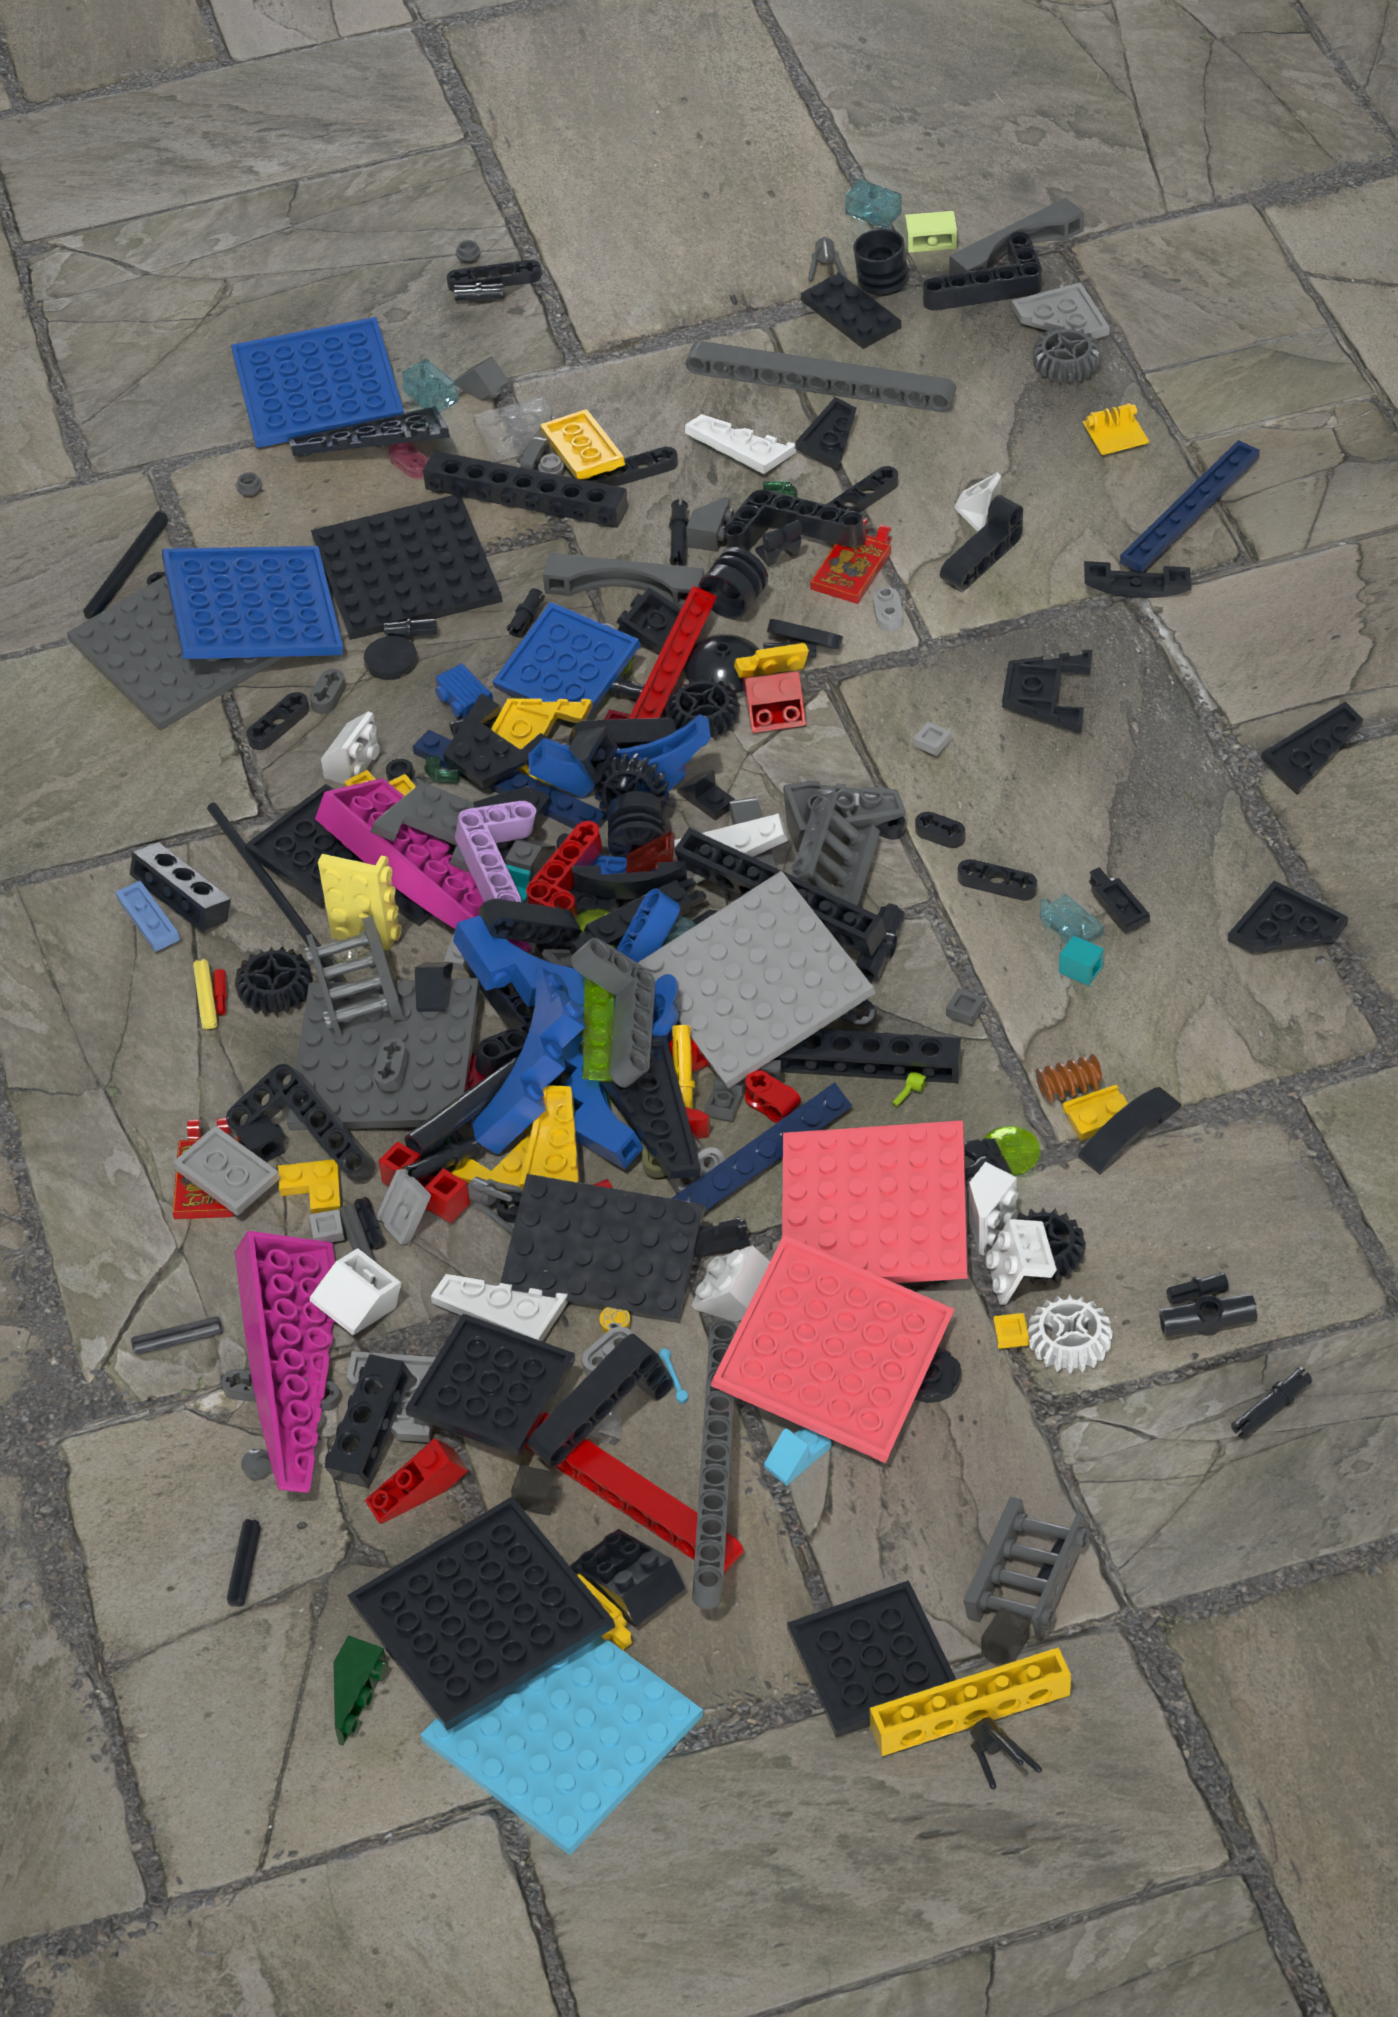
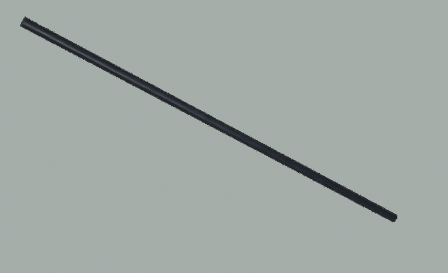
(278, 896)

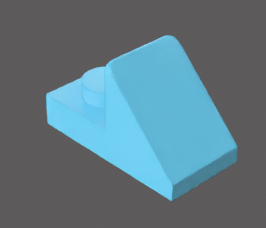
(795, 1453)

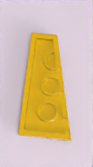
(553, 1138)

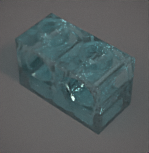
(429, 386)

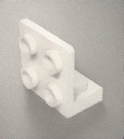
(1019, 1252)

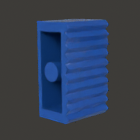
(460, 689)

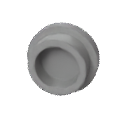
(551, 464)

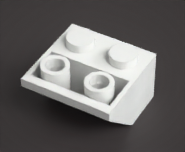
(351, 749)
(991, 1204)
(731, 1283)
(356, 1292)

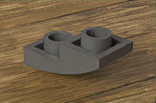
(725, 1102)

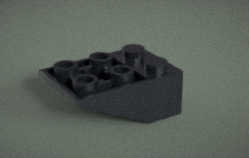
(630, 1575)

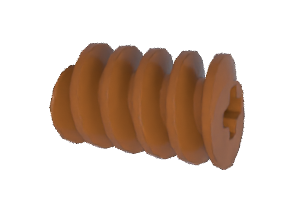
(1069, 1077)

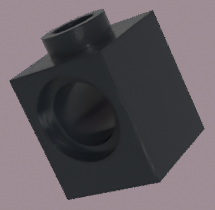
(262, 1138)

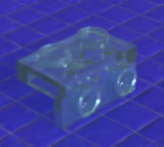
(1070, 919)

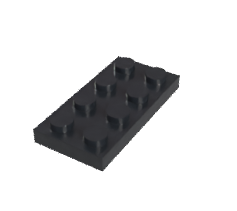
(851, 310)

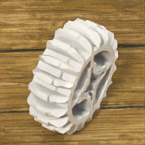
(1072, 1343)

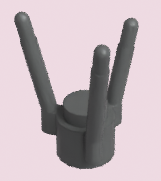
(825, 253)
(487, 1192)

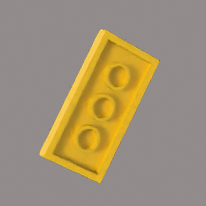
(582, 445)

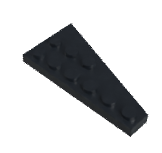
(658, 1113)

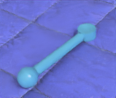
(681, 1395)

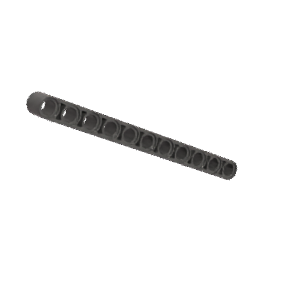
(821, 376)
(713, 1477)

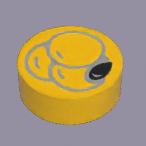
(613, 1318)

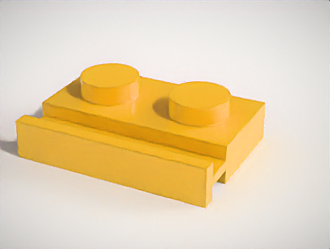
(1093, 1110)

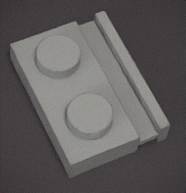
(403, 1206)

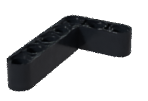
(988, 285)
(776, 510)
(504, 1046)
(309, 1114)
(597, 1395)

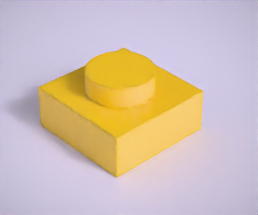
(1010, 1330)

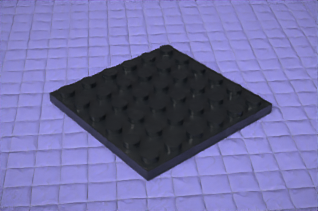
(406, 565)
(480, 1612)

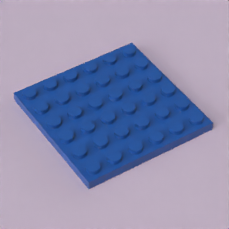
(316, 380)
(251, 602)

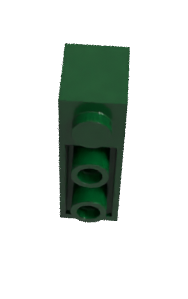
(356, 1674)

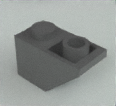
(707, 525)

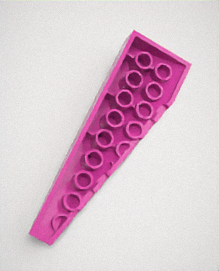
(416, 857)
(285, 1344)

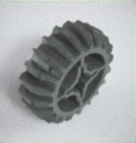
(1066, 355)

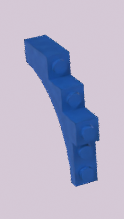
(555, 764)
(500, 963)
(521, 1099)
(594, 1121)

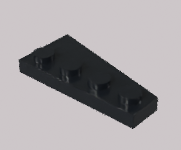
(1309, 749)

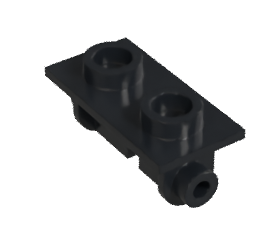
(723, 1237)

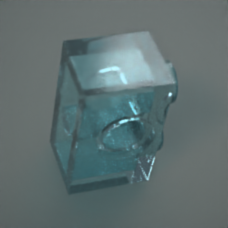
(873, 204)

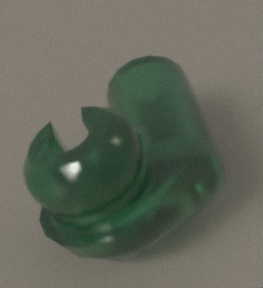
(783, 487)
(439, 774)

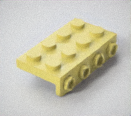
(359, 891)

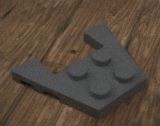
(429, 811)

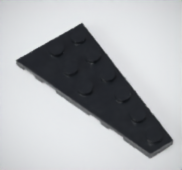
(381, 432)

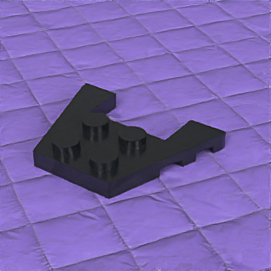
(1034, 686)
(482, 752)

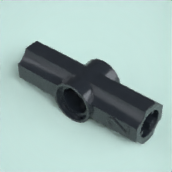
(873, 965)
(1194, 1316)

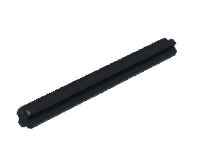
(125, 565)

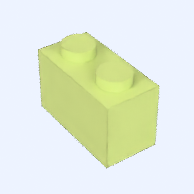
(931, 231)

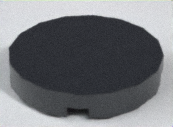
(390, 657)
(940, 1382)

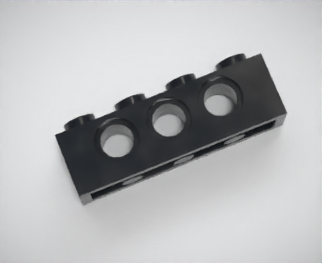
(180, 886)
(359, 1465)

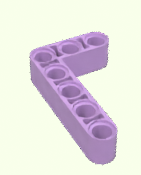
(477, 838)

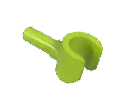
(914, 1082)

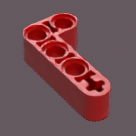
(555, 878)

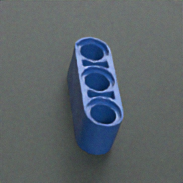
(649, 926)

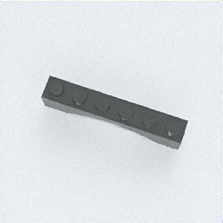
(1052, 223)
(573, 574)

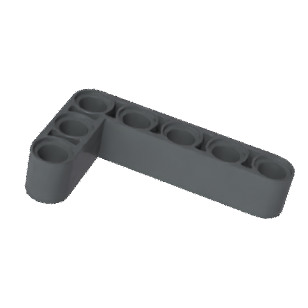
(633, 1006)

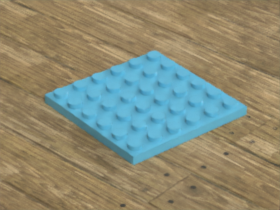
(570, 1740)

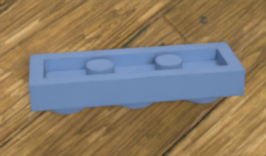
(147, 916)

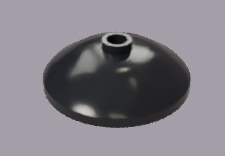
(716, 657)

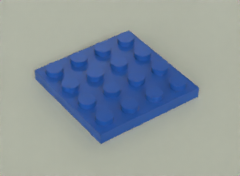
(566, 659)

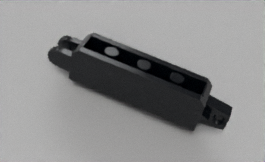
(613, 925)

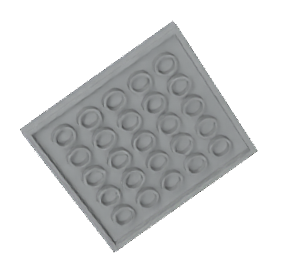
(758, 978)

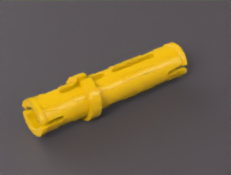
(683, 1062)

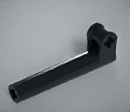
(430, 1135)

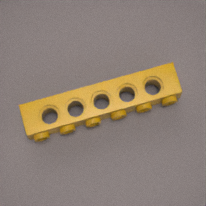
(968, 1700)

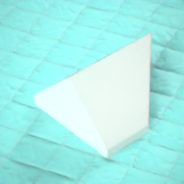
(975, 501)

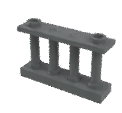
(856, 857)
(380, 980)
(1004, 1546)

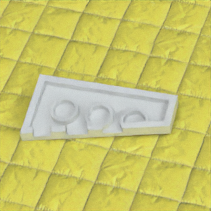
(740, 443)
(748, 837)
(517, 1311)

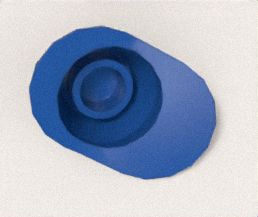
(665, 1009)

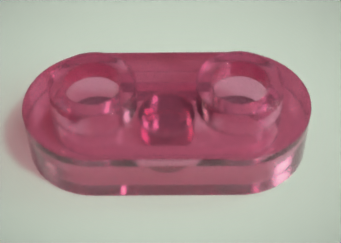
(408, 460)

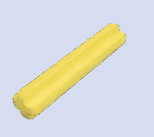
(205, 994)

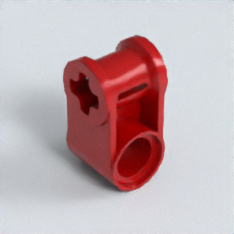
(770, 1098)

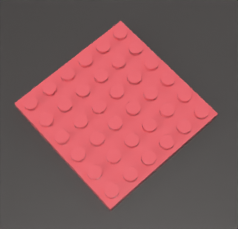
(881, 1198)
(833, 1348)

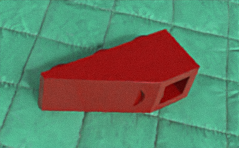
(418, 1481)

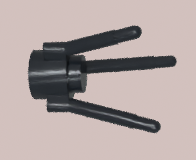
(991, 1739)

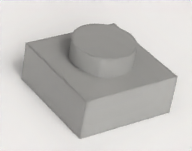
(932, 738)
(327, 1226)

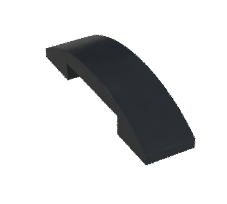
(1137, 584)
(627, 885)
(1126, 1127)

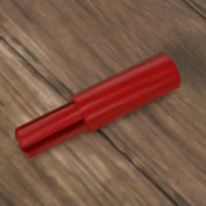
(220, 991)

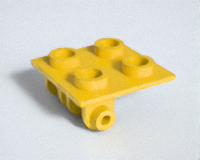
(1115, 429)

